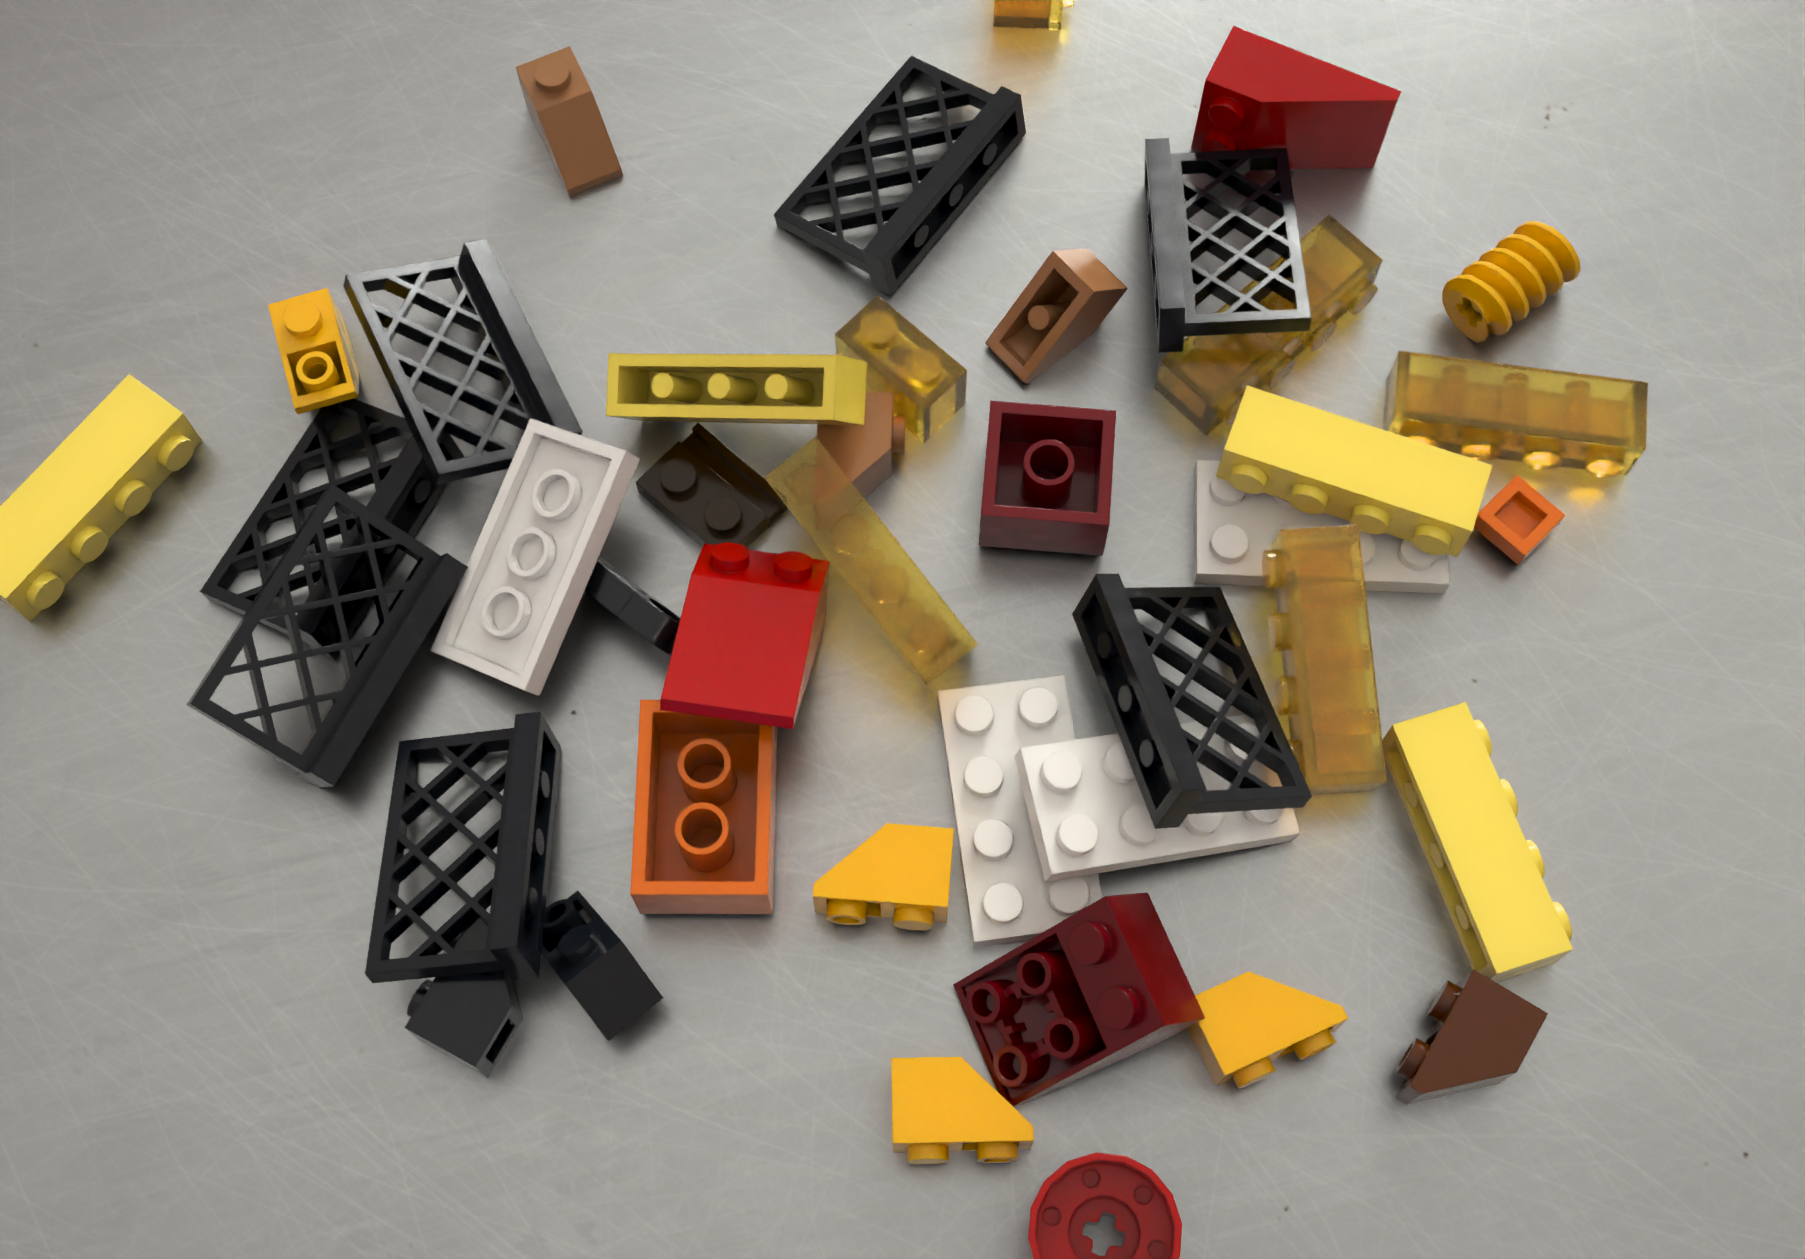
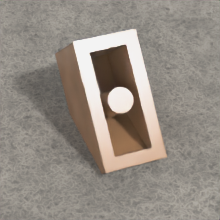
(568, 120)
(1055, 312)
(867, 449)

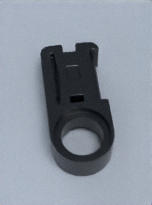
(633, 605)

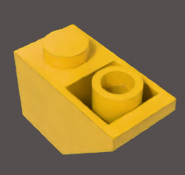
(315, 350)
(892, 875)
(1256, 1022)
(949, 1108)

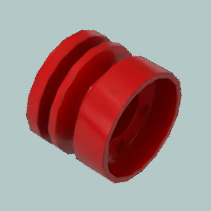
(1106, 1187)

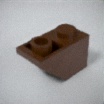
(1475, 1042)

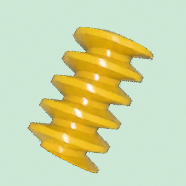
(1510, 280)

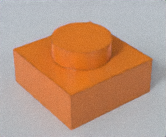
(1518, 519)

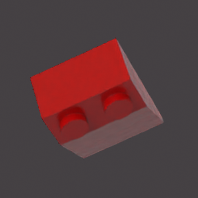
(1290, 100)
(747, 635)

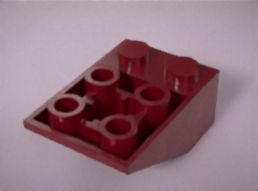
(1078, 998)

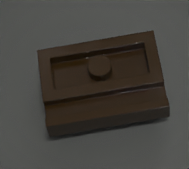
(710, 491)

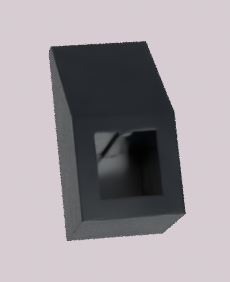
(595, 965)
(467, 1013)

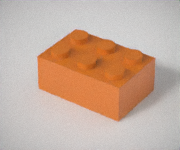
(703, 814)

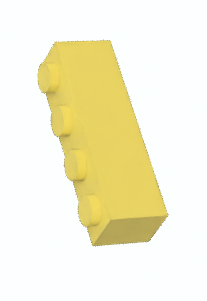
(737, 388)
(1354, 472)
(88, 492)
(1475, 844)

